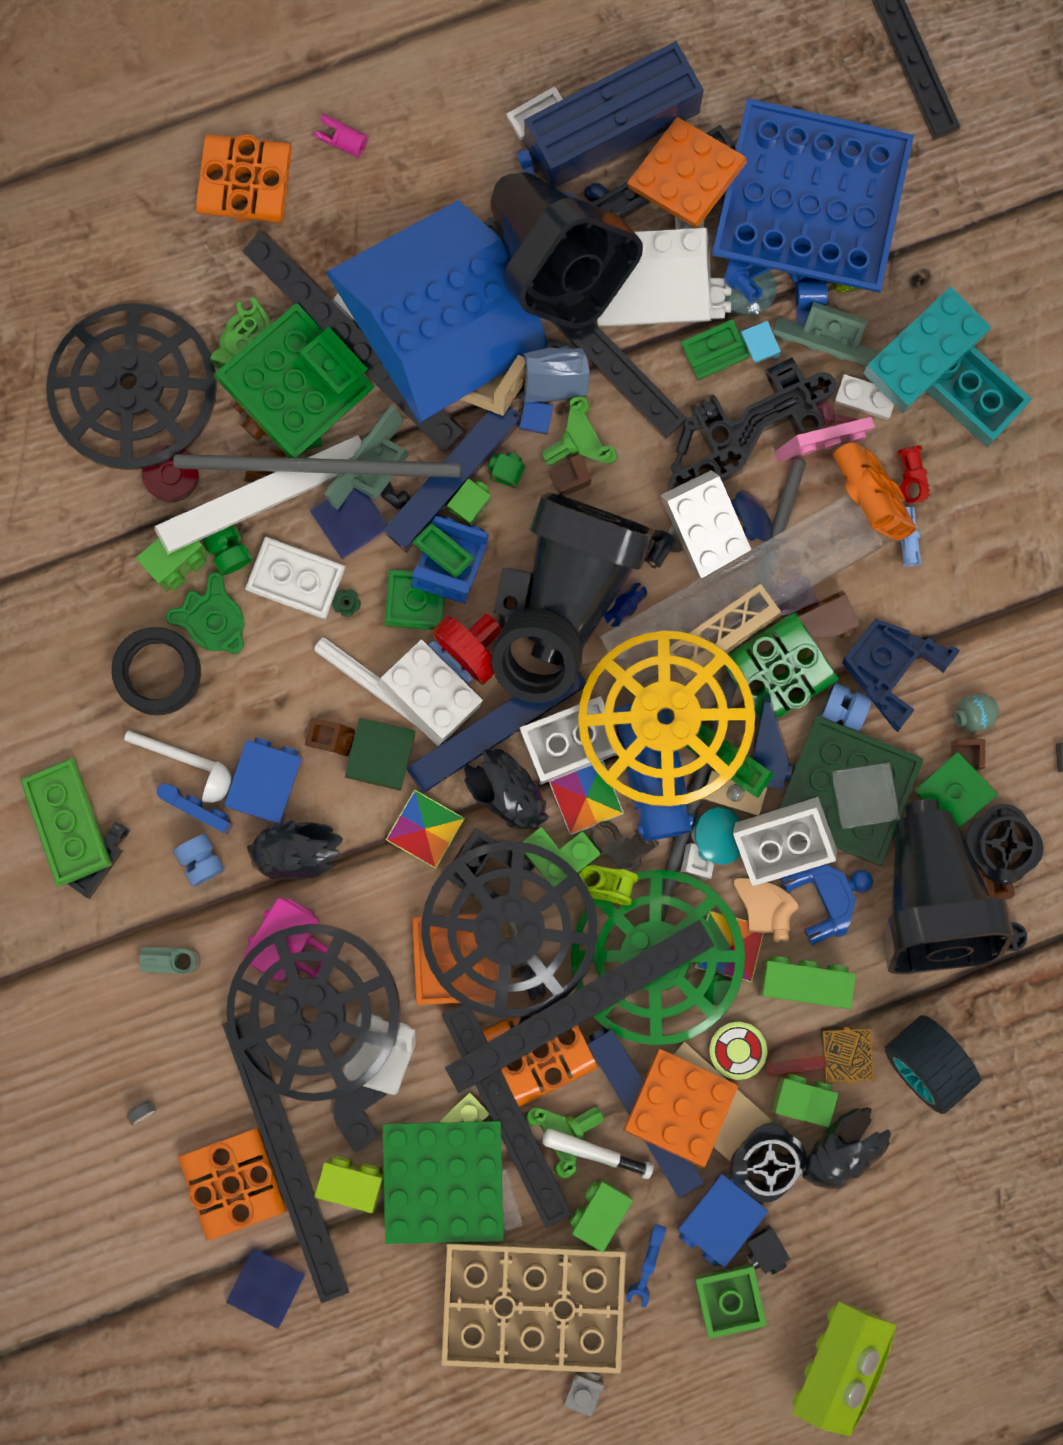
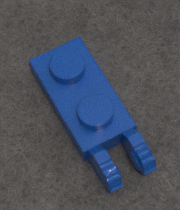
(193, 807)

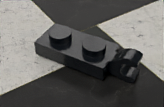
(90, 883)

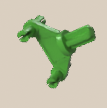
(579, 438)
(572, 1126)

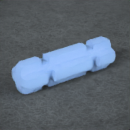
(451, 662)

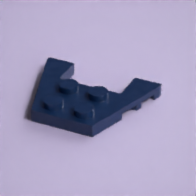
(884, 657)

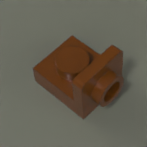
(330, 736)

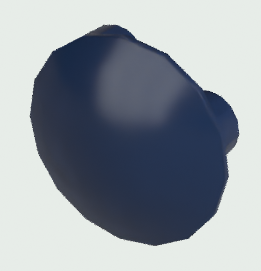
(753, 516)

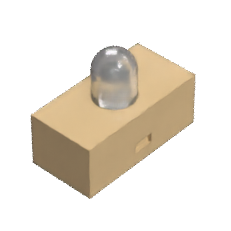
(735, 797)

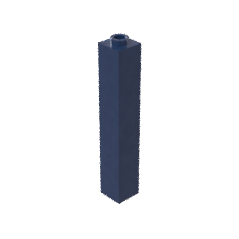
(438, 491)
(627, 1084)

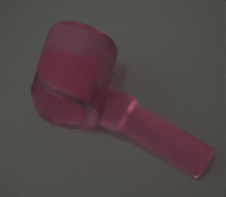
(828, 415)

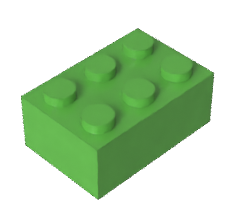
(807, 982)

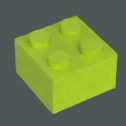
(350, 1184)

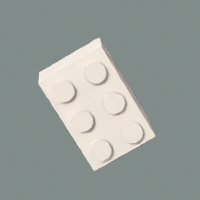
(705, 523)
(430, 693)
(556, 742)
(785, 841)

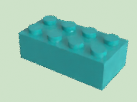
(927, 350)
(979, 396)

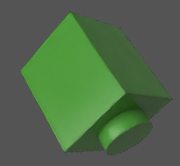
(470, 501)

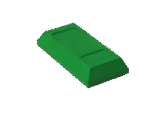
(443, 550)

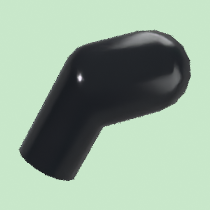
(396, 500)

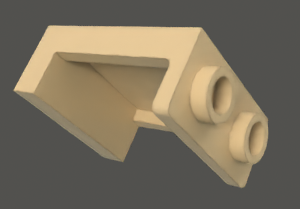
(501, 391)

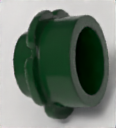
(351, 608)

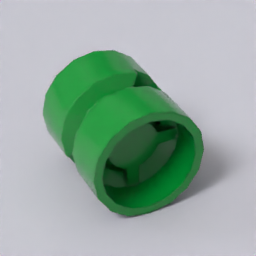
(228, 551)

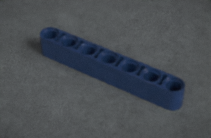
(482, 735)

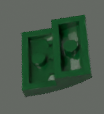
(380, 754)

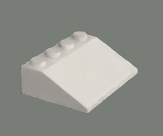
(667, 283)

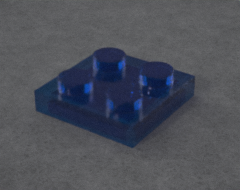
(352, 524)
(265, 1288)

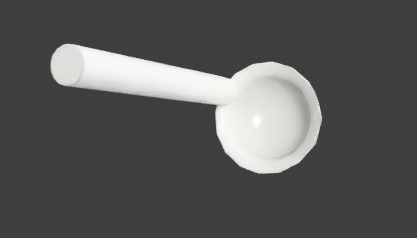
(219, 778)

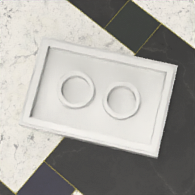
(295, 578)

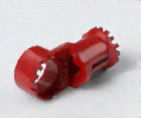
(913, 472)

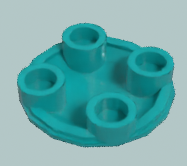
(716, 837)

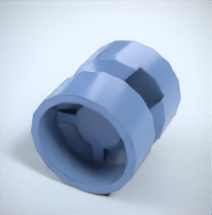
(856, 711)
(198, 860)

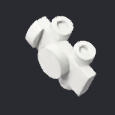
(718, 303)

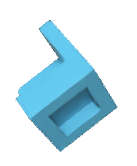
(760, 342)

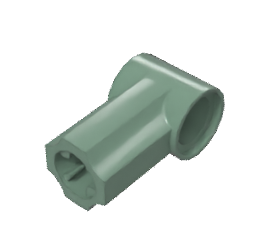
(167, 960)

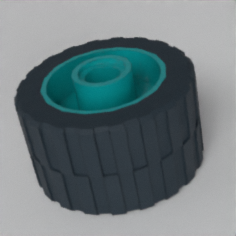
(932, 1064)

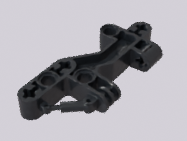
(789, 402)

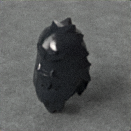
(506, 790)
(294, 850)
(841, 1153)

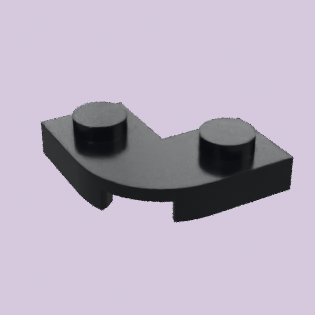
(351, 1118)

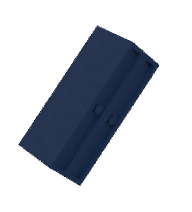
(613, 115)

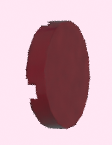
(169, 482)

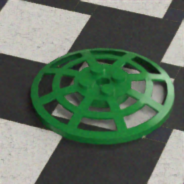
(653, 932)

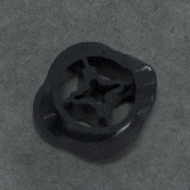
(1031, 848)
(743, 1161)

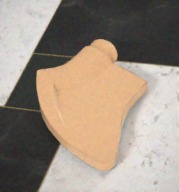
(766, 907)

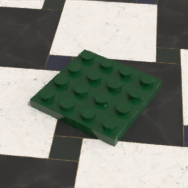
(838, 748)

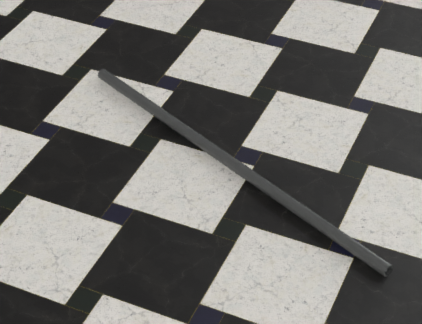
(729, 686)

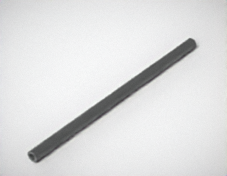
(317, 465)

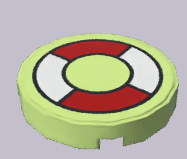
(738, 1050)

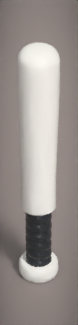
(587, 1150)

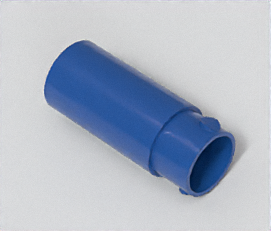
(655, 821)

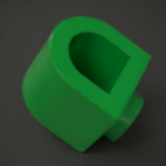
(506, 469)
(717, 990)

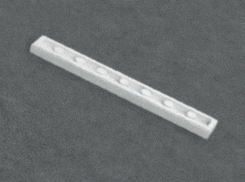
(247, 501)

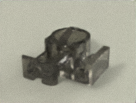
(624, 853)

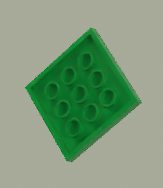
(282, 390)
(443, 1182)

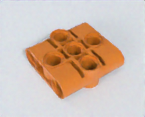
(226, 191)
(874, 491)
(522, 1081)
(260, 1205)

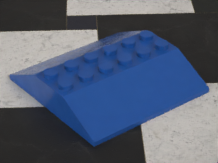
(814, 195)
(438, 308)

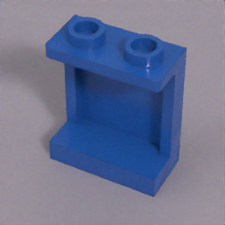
(435, 580)
(264, 780)
(721, 1221)

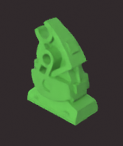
(234, 340)

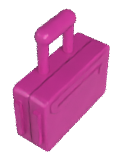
(282, 916)

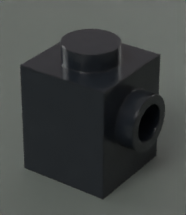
(767, 1251)

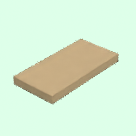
(741, 1116)

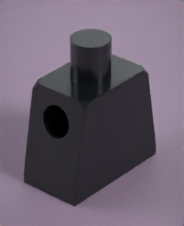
(514, 584)

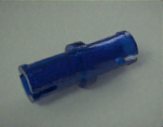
(625, 604)

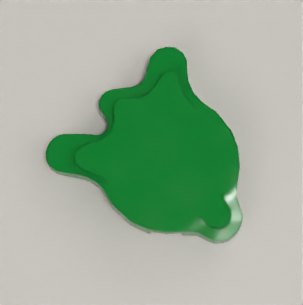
(211, 618)

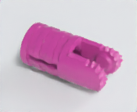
(344, 138)

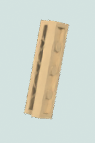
(735, 636)

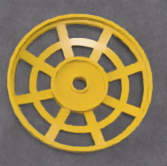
(669, 737)

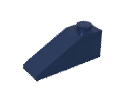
(770, 745)

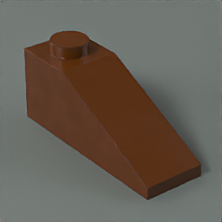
(828, 617)

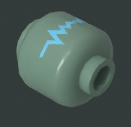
(976, 712)

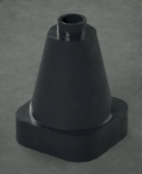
(562, 250)
(581, 564)
(939, 898)

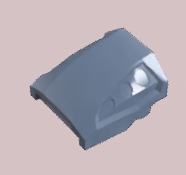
(555, 374)

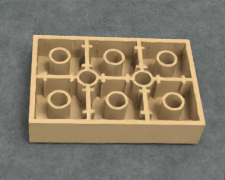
(533, 1307)

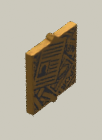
(848, 1055)

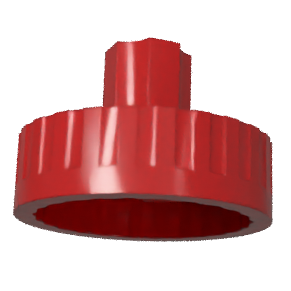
(470, 645)

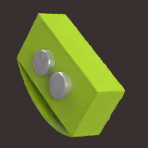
(844, 1369)

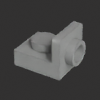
(584, 1392)

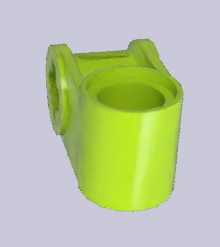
(613, 886)

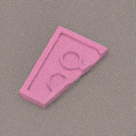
(824, 438)

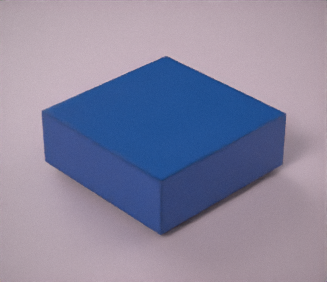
(536, 417)

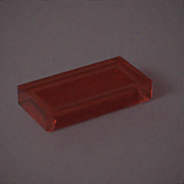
(795, 1065)

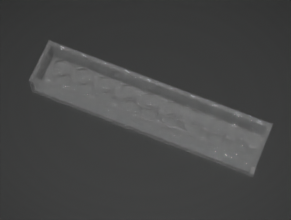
(783, 566)

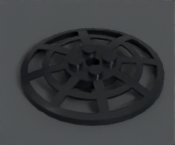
(140, 398)
(494, 914)
(329, 1006)

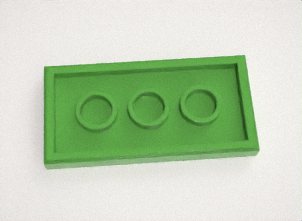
(66, 822)

